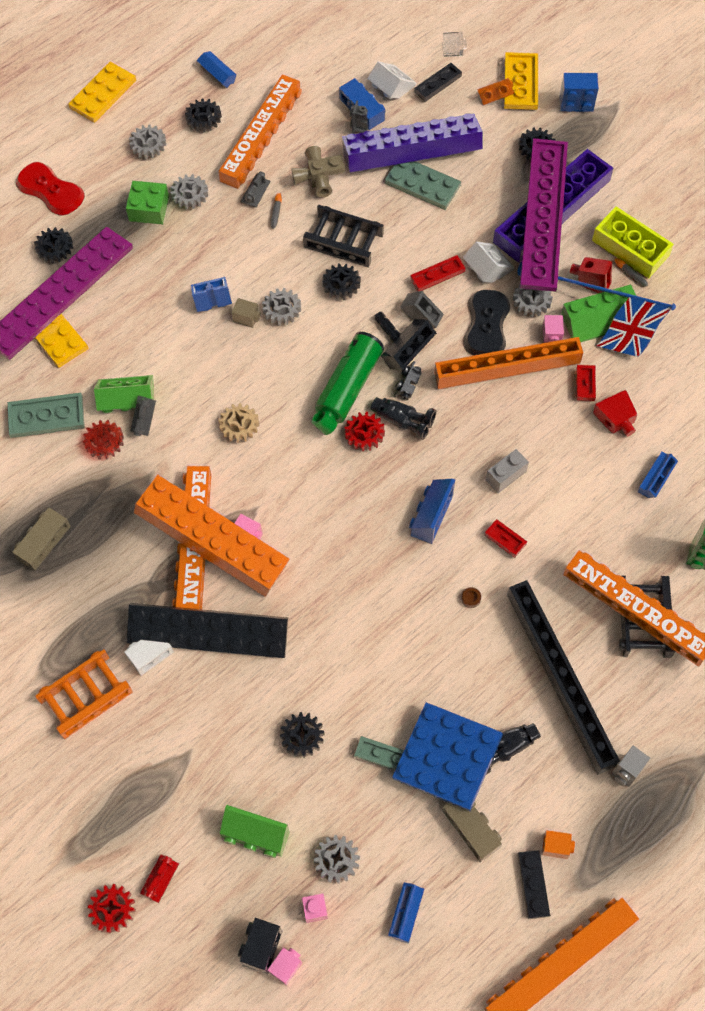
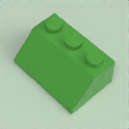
(122, 392)
(254, 831)

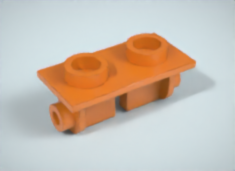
(496, 91)

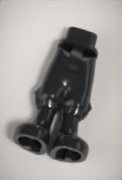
(400, 415)
(514, 742)

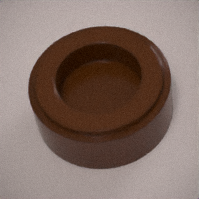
(471, 597)

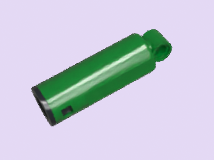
(347, 381)

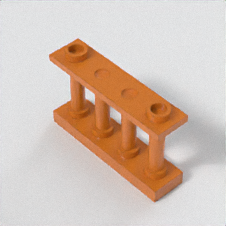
(85, 713)

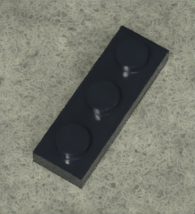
(438, 82)
(534, 884)

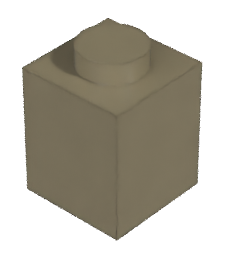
(245, 312)

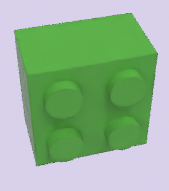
(147, 202)

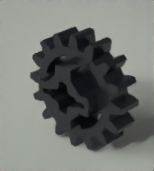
(203, 115)
(526, 140)
(62, 242)
(341, 281)
(294, 734)

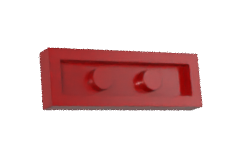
(437, 273)

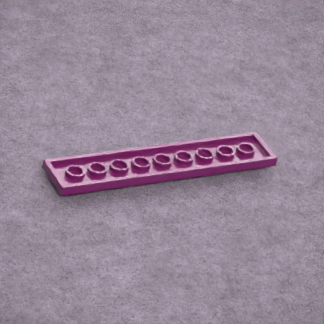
(544, 215)
(61, 290)

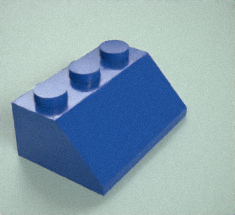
(432, 509)

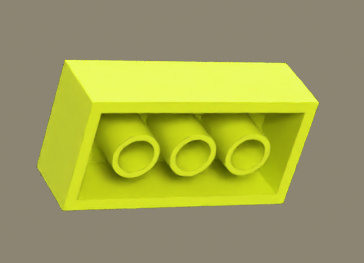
(632, 242)

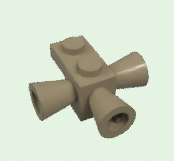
(318, 170)

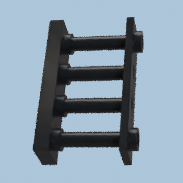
(343, 250)
(662, 589)

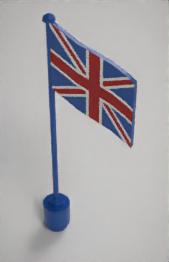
(633, 323)

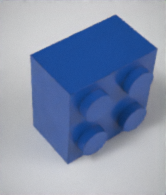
(578, 92)

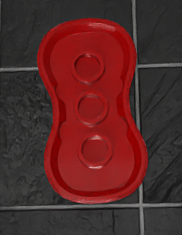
(58, 195)

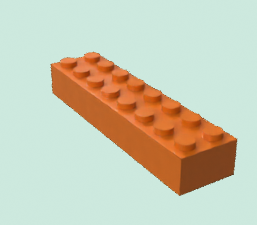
(211, 535)

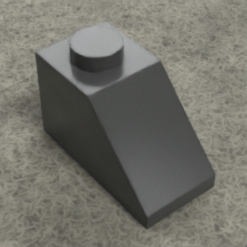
(419, 306)

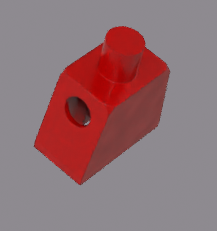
(594, 272)
(617, 413)

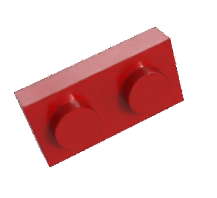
(586, 382)
(505, 538)

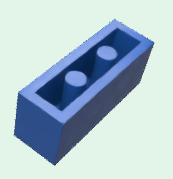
(354, 91)

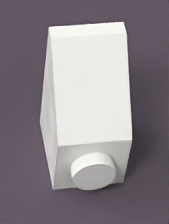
(147, 654)

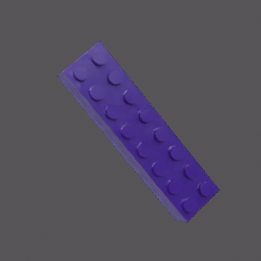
(412, 142)
(582, 181)

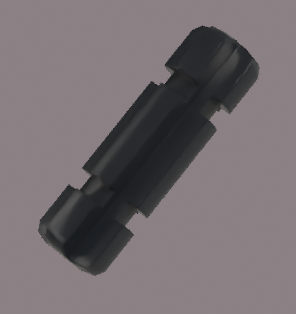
(387, 326)

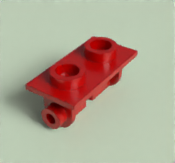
(159, 878)

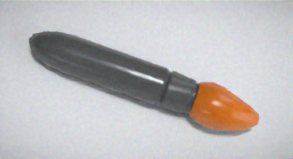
(276, 210)
(632, 273)

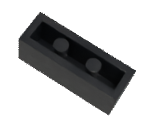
(408, 344)

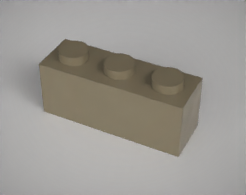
(41, 538)
(474, 830)

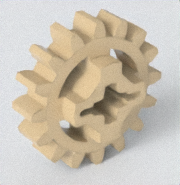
(232, 428)

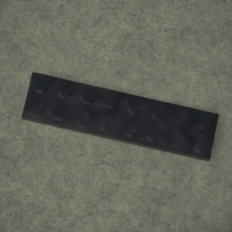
(208, 630)

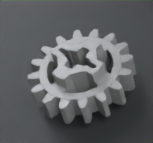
(147, 141)
(189, 191)
(524, 301)
(282, 307)
(345, 863)

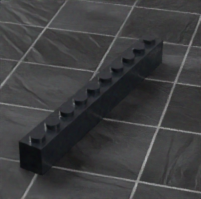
(563, 678)

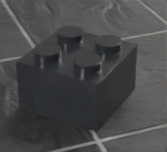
(260, 945)

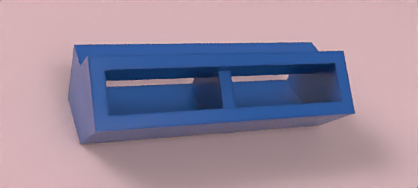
(217, 68)
(657, 475)
(406, 912)

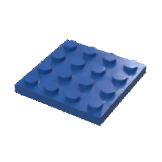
(447, 756)

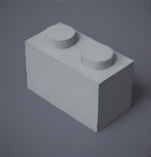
(507, 471)
(630, 766)

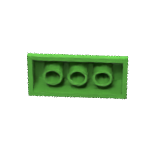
(593, 315)

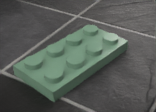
(423, 183)
(46, 415)

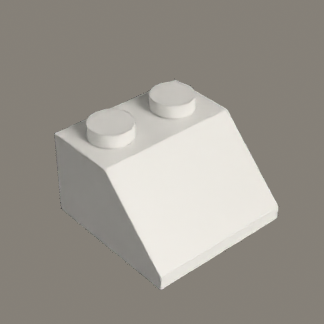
(390, 80)
(487, 262)

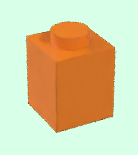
(557, 844)

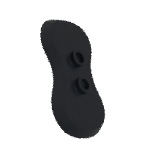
(488, 314)

